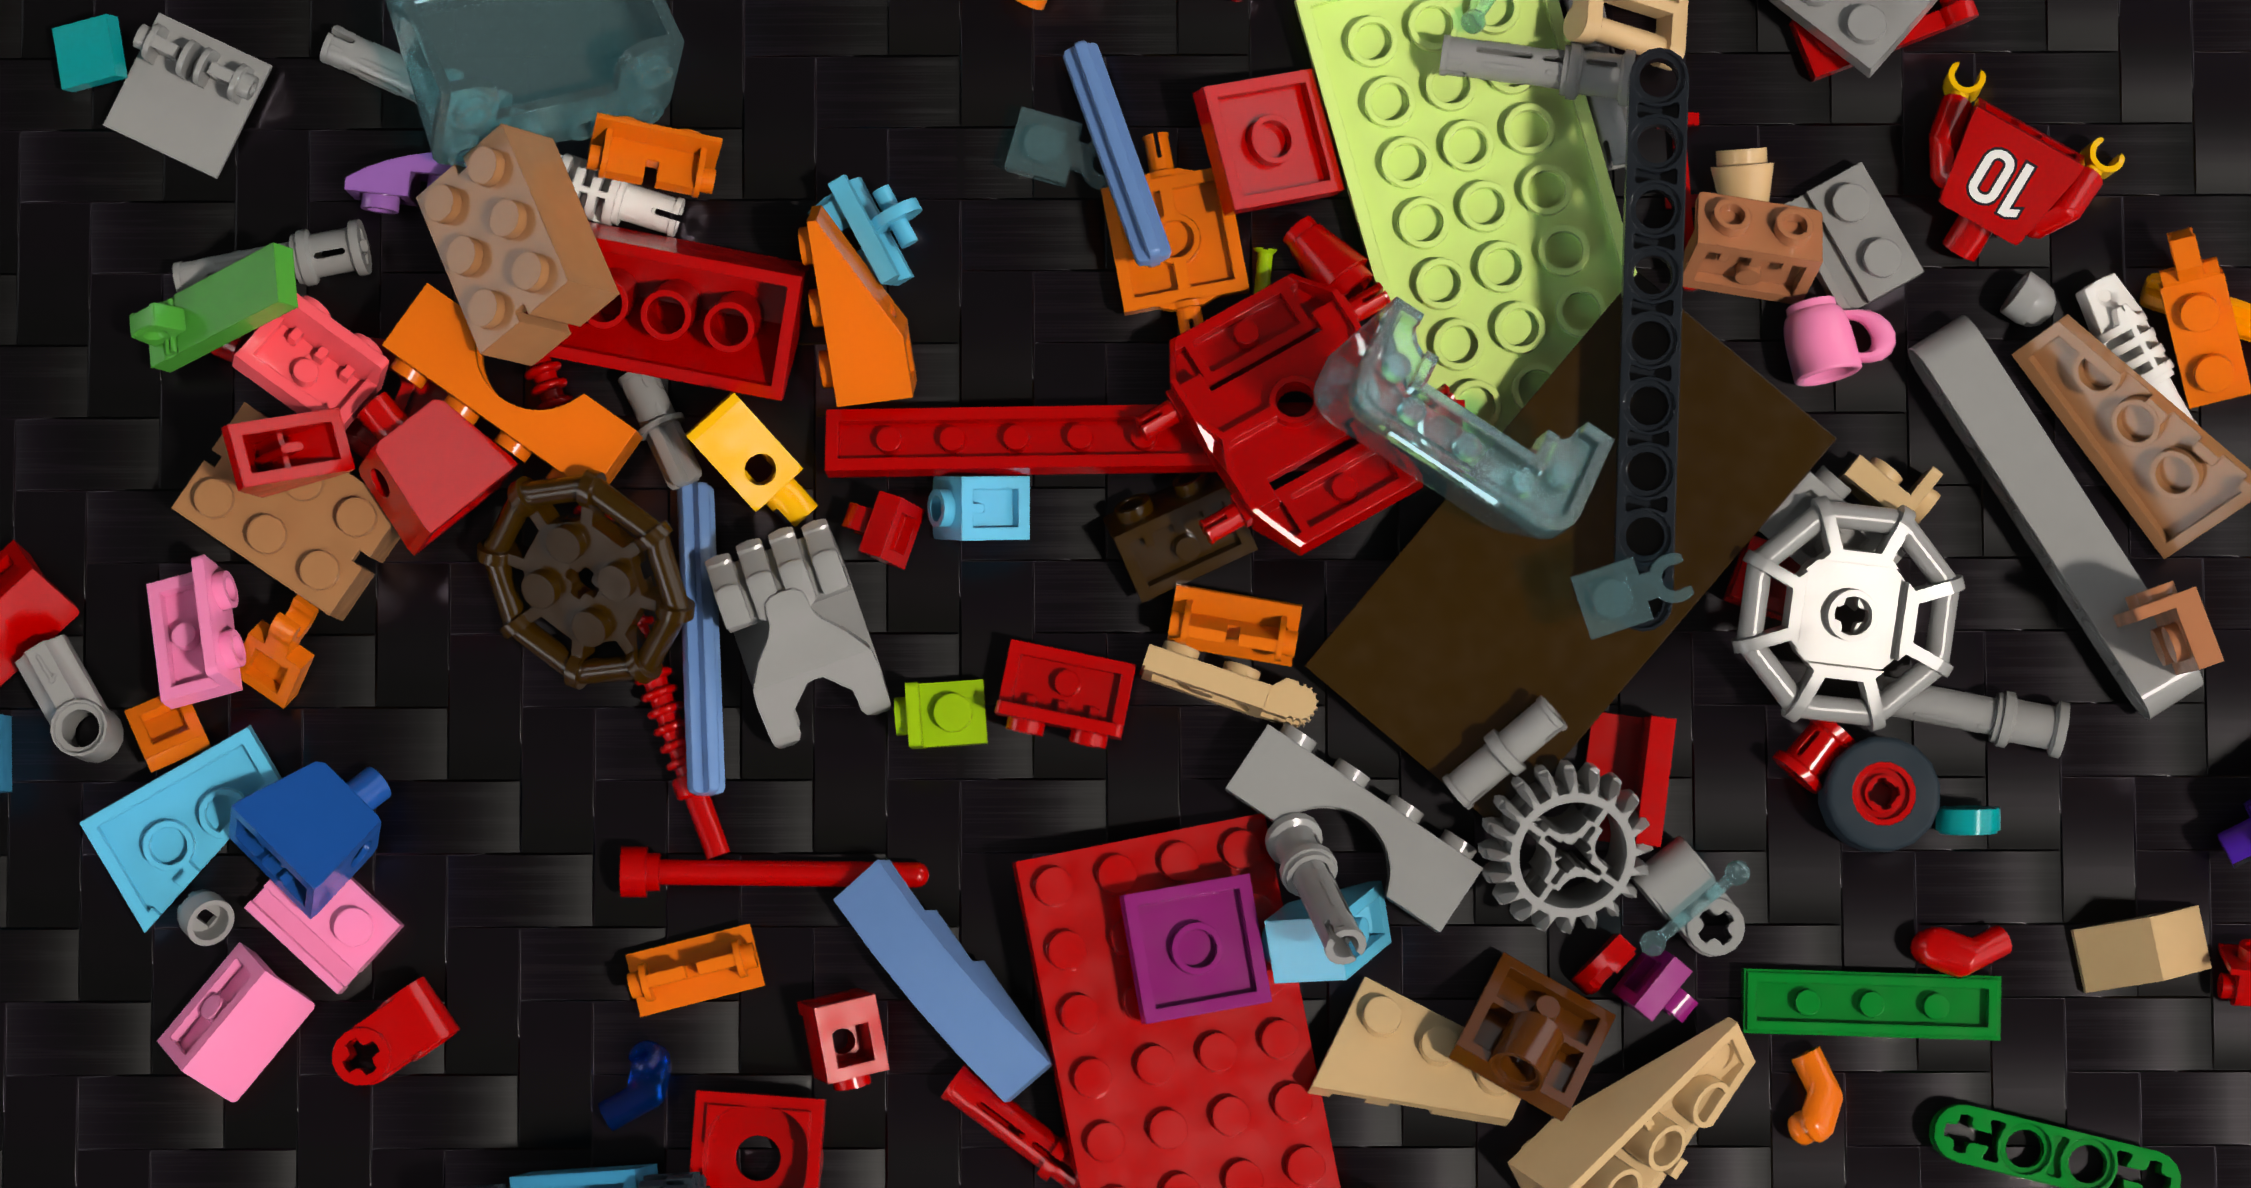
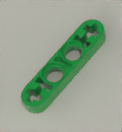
(2055, 1150)

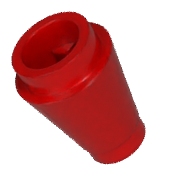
(1328, 258)

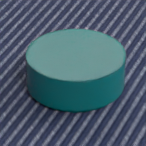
(1968, 820)

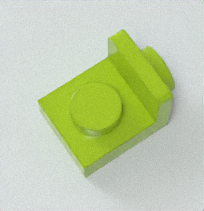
(942, 714)

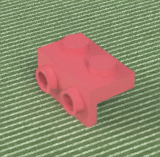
(313, 362)

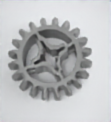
(1554, 867)

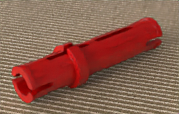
(969, 1093)

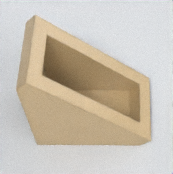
(2141, 949)

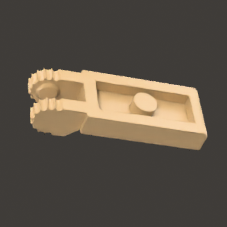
(1231, 686)

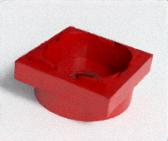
(730, 1118)

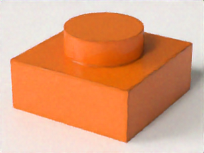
(166, 733)

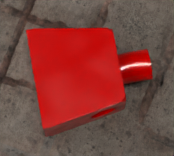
(428, 467)

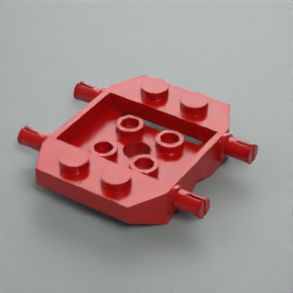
(1228, 391)

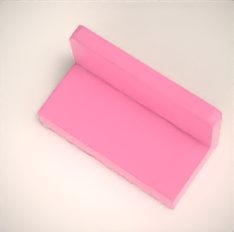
(235, 1024)

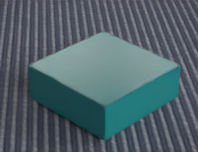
(89, 53)

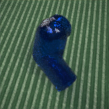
(645, 1087)

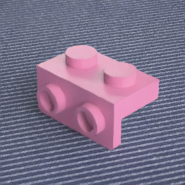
(196, 634)

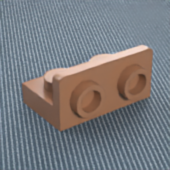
(1753, 248)
(2182, 629)

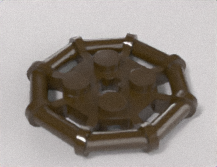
(560, 596)

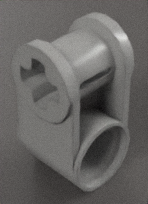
(1674, 882)

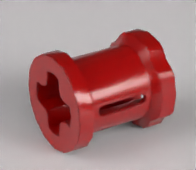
(1813, 753)

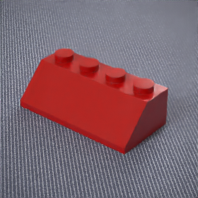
(694, 314)

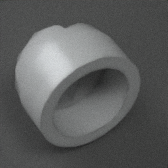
(2029, 301)
(195, 928)

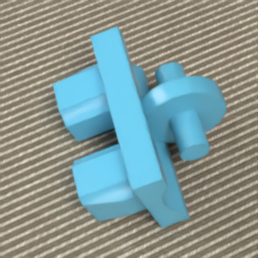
(855, 210)

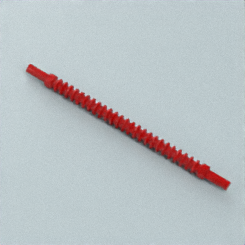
(660, 691)

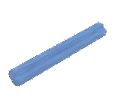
(1117, 154)

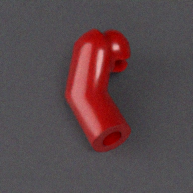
(1958, 953)

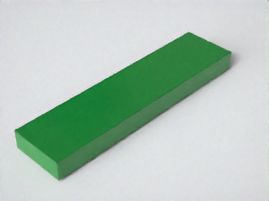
(1870, 1004)

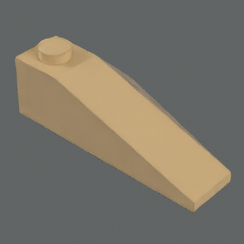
(1642, 1122)

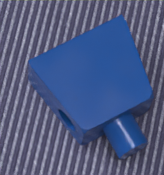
(311, 830)

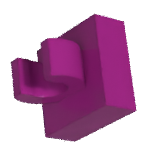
(1655, 986)

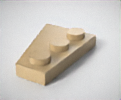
(1400, 1056)

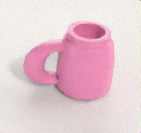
(1823, 342)

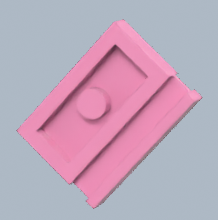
(335, 941)

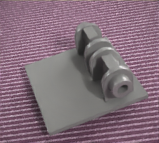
(187, 94)

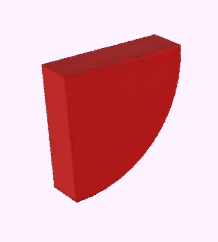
(1608, 959)

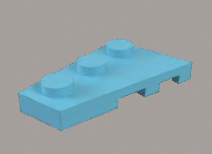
(177, 823)

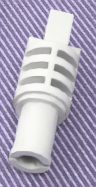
(613, 200)
(2124, 329)

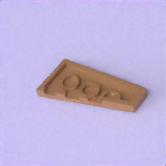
(2143, 446)

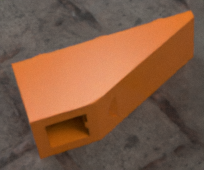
(863, 327)

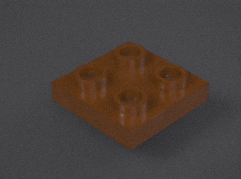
(1532, 1036)

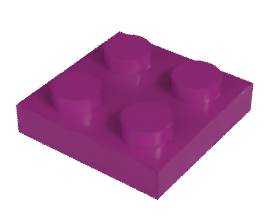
(1195, 948)

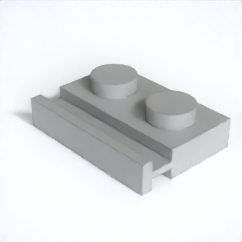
(1861, 240)

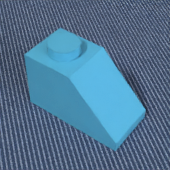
(1297, 951)

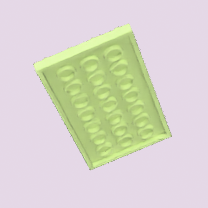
(1470, 190)

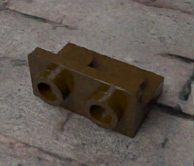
(1163, 538)

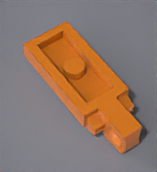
(2202, 324)

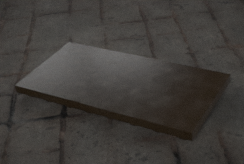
(1489, 619)

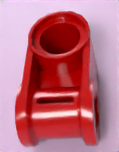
(403, 1030)

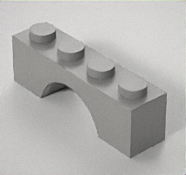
(1423, 871)

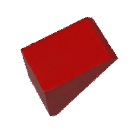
(287, 451)

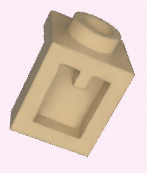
(1878, 485)

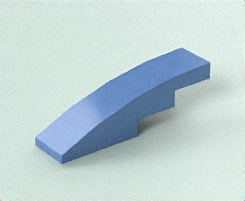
(943, 982)

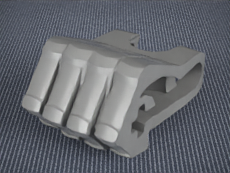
(796, 624)

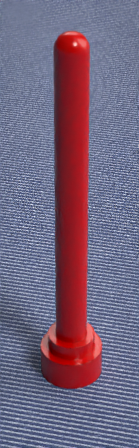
(647, 872)

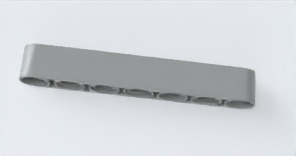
(2047, 508)

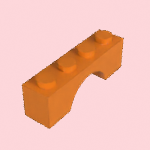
(439, 347)

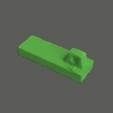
(218, 308)

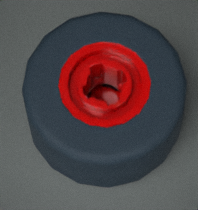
(1856, 799)

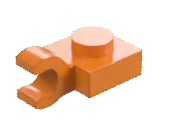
(273, 653)

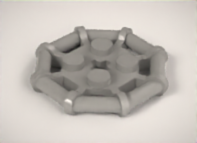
(1825, 584)

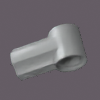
(68, 697)

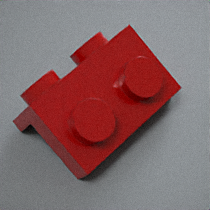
(1065, 692)

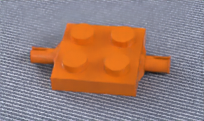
(1203, 242)

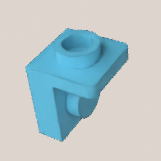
(980, 508)

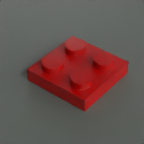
(1268, 141)

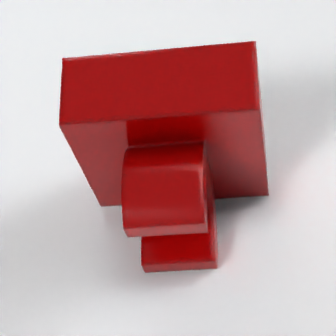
(887, 528)

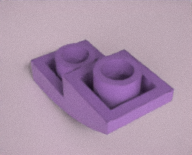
(393, 182)

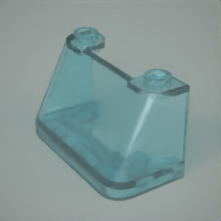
(1381, 397)

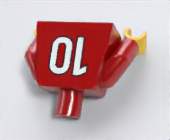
(2005, 172)

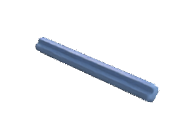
(701, 643)

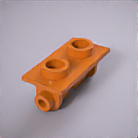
(682, 157)
(1235, 625)
(694, 970)

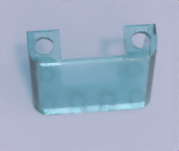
(533, 65)

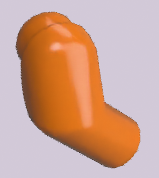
(1822, 1100)

